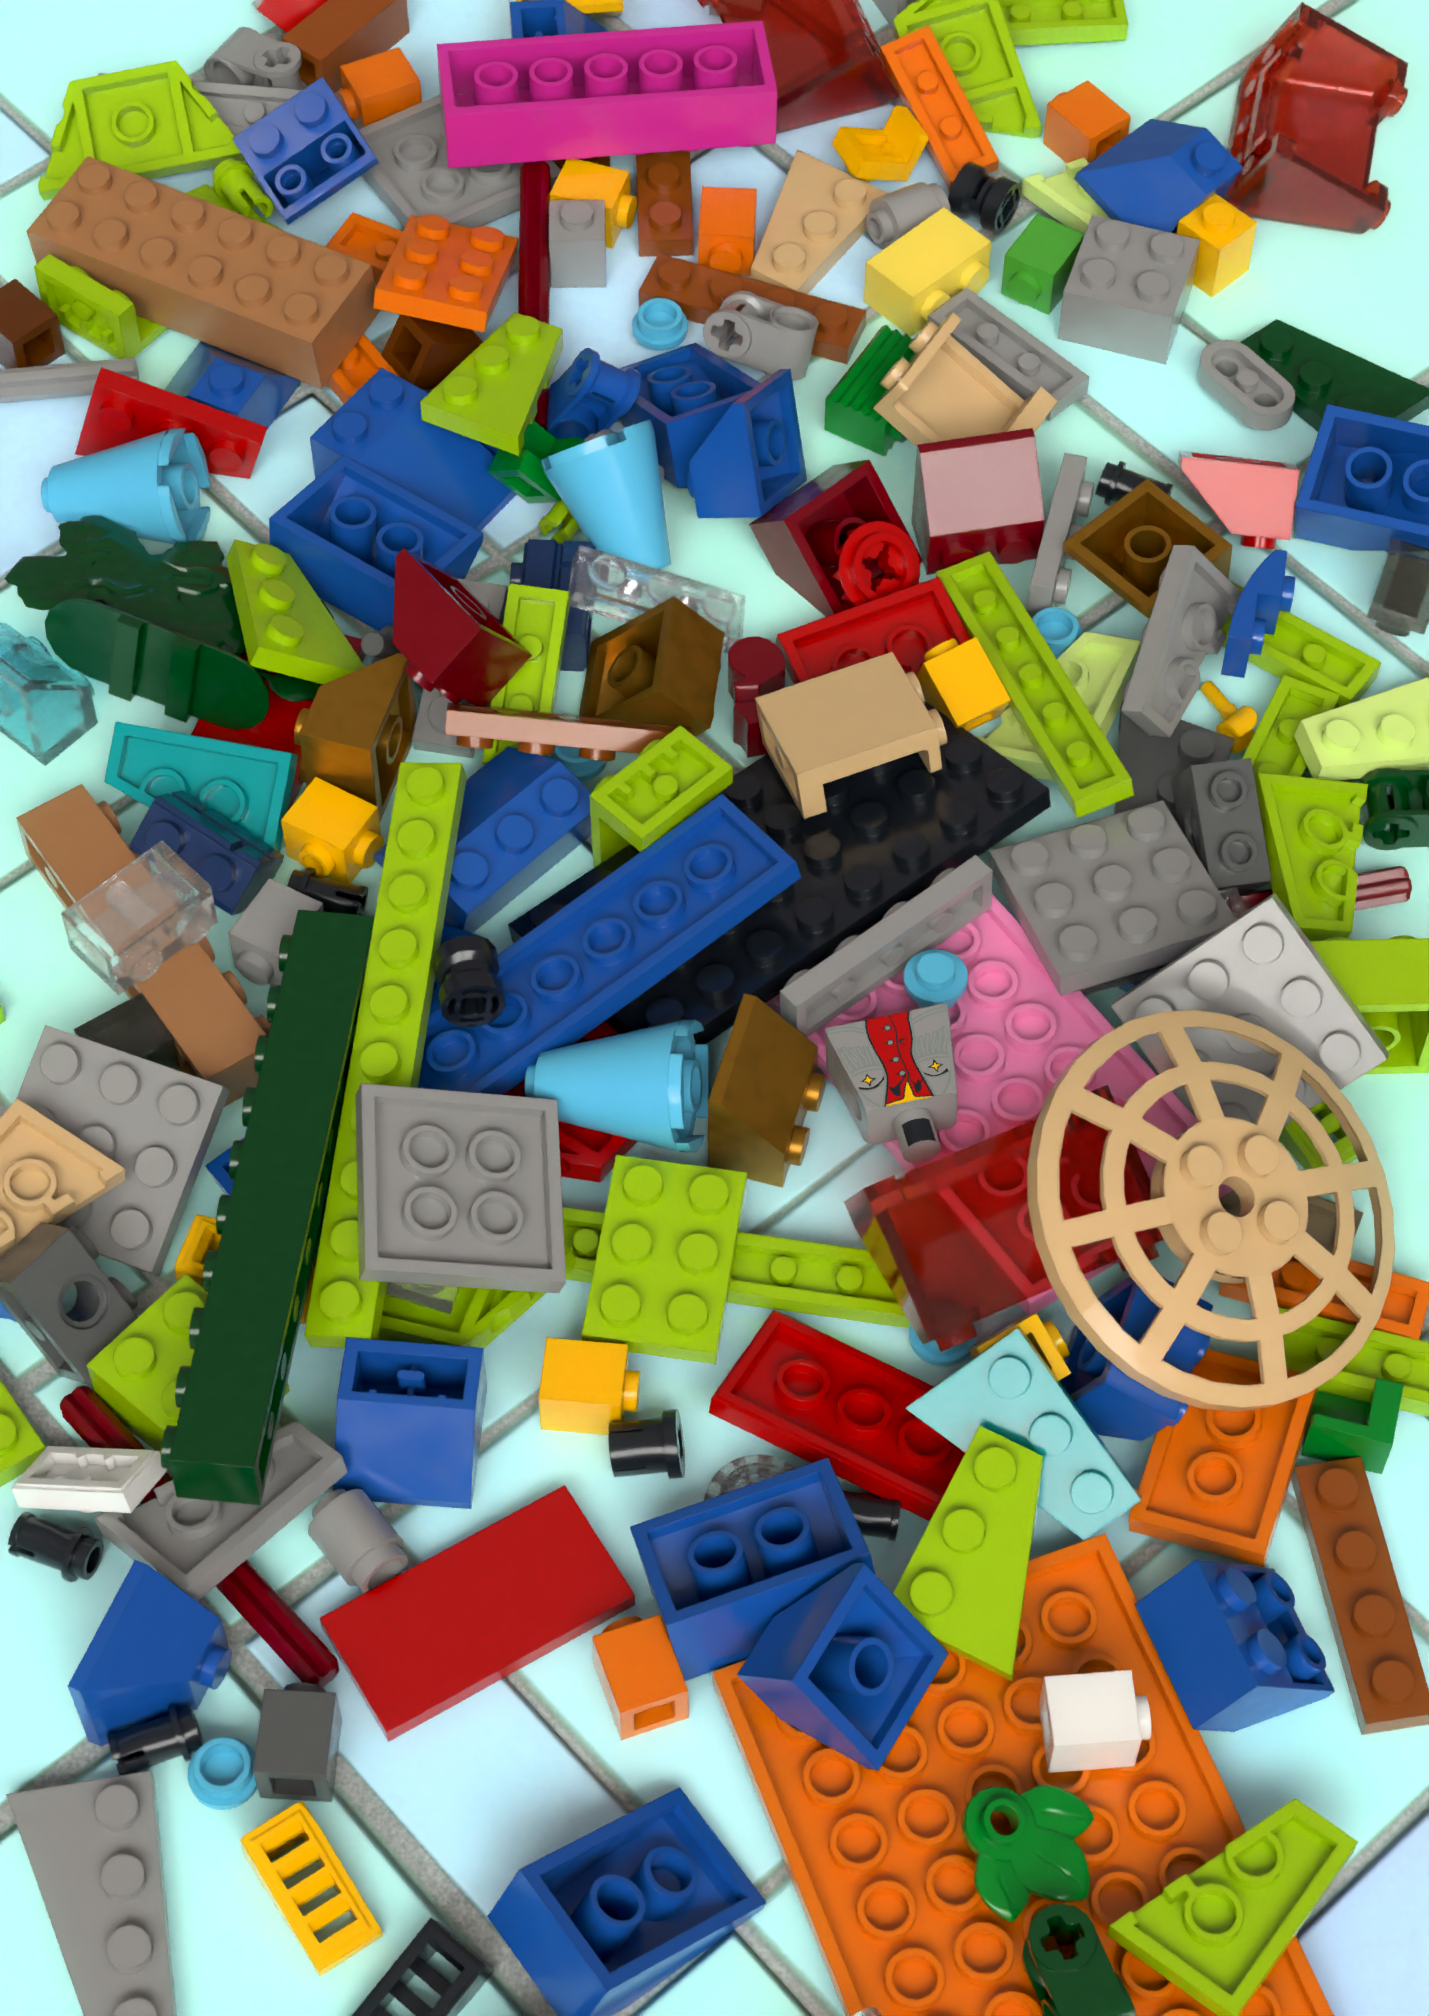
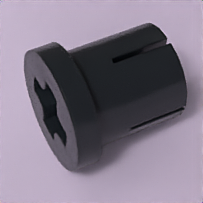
(648, 1446)

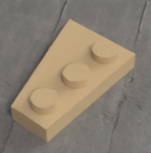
(812, 224)
(45, 1173)

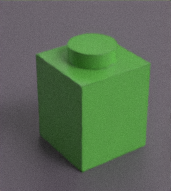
(1040, 263)

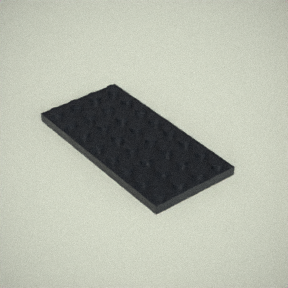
(872, 848)

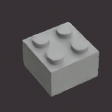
(1128, 289)

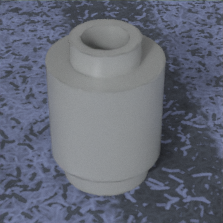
(902, 210)
(357, 1539)

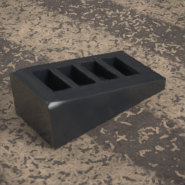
(413, 1961)

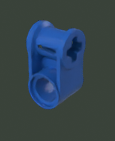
(590, 396)

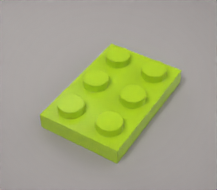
(665, 1258)

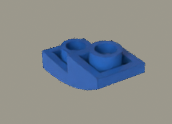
(1257, 612)

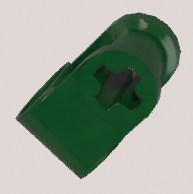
(1404, 809)
(1076, 1985)

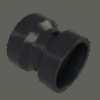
(984, 197)
(469, 981)

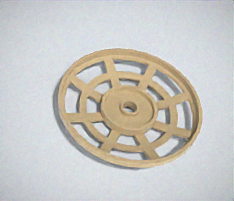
(1193, 1220)

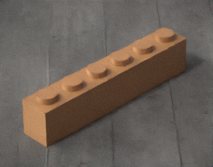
(204, 1010)

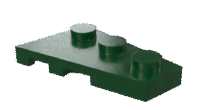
(1334, 376)

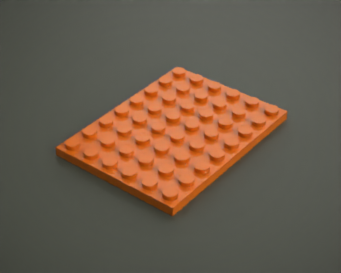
(886, 1850)

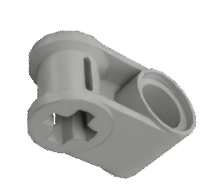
(255, 61)
(765, 333)

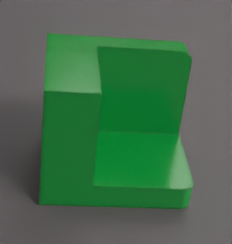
(524, 472)
(1353, 1428)

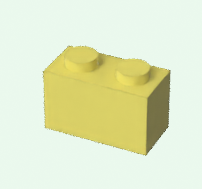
(926, 270)

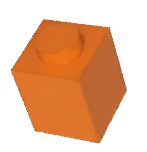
(378, 87)
(1084, 123)
(727, 229)
(640, 1675)

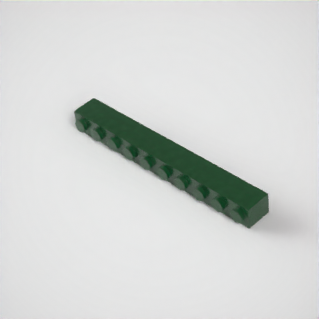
(271, 1218)

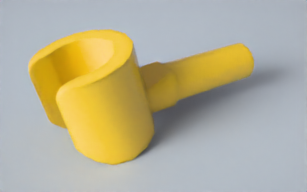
(1236, 722)

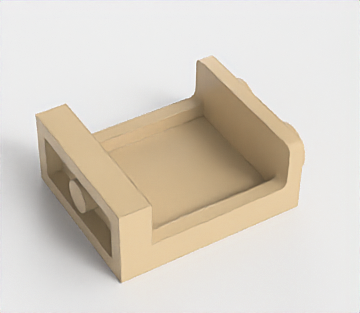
(952, 394)
(847, 726)

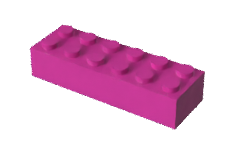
(607, 94)

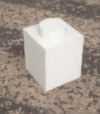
(1092, 1721)

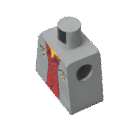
(897, 1077)

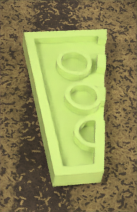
(1369, 735)

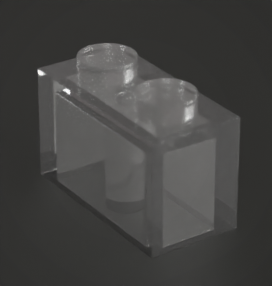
(140, 918)

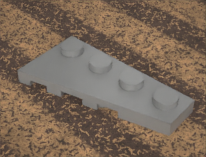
(103, 1889)

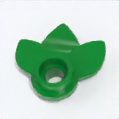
(1037, 1852)

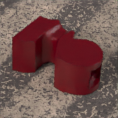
(753, 670)

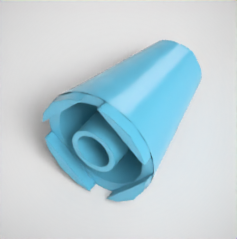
(140, 484)
(615, 493)
(631, 1084)

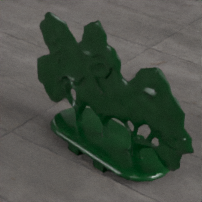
(157, 625)

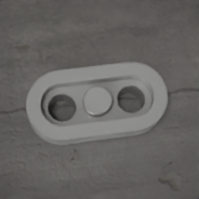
(1252, 388)

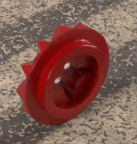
(896, 557)

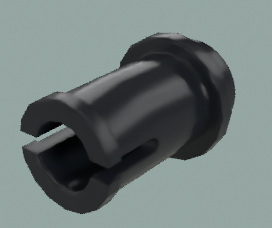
(1118, 481)
(334, 894)
(874, 1514)
(55, 1546)
(156, 1741)

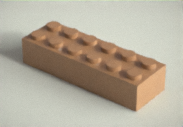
(210, 270)

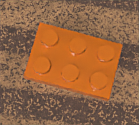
(446, 272)
(1223, 1473)

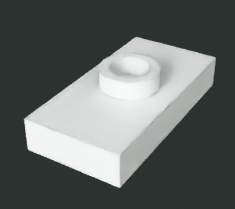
(89, 1479)

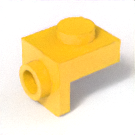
(885, 152)

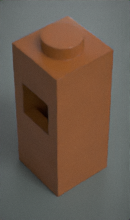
(346, 33)

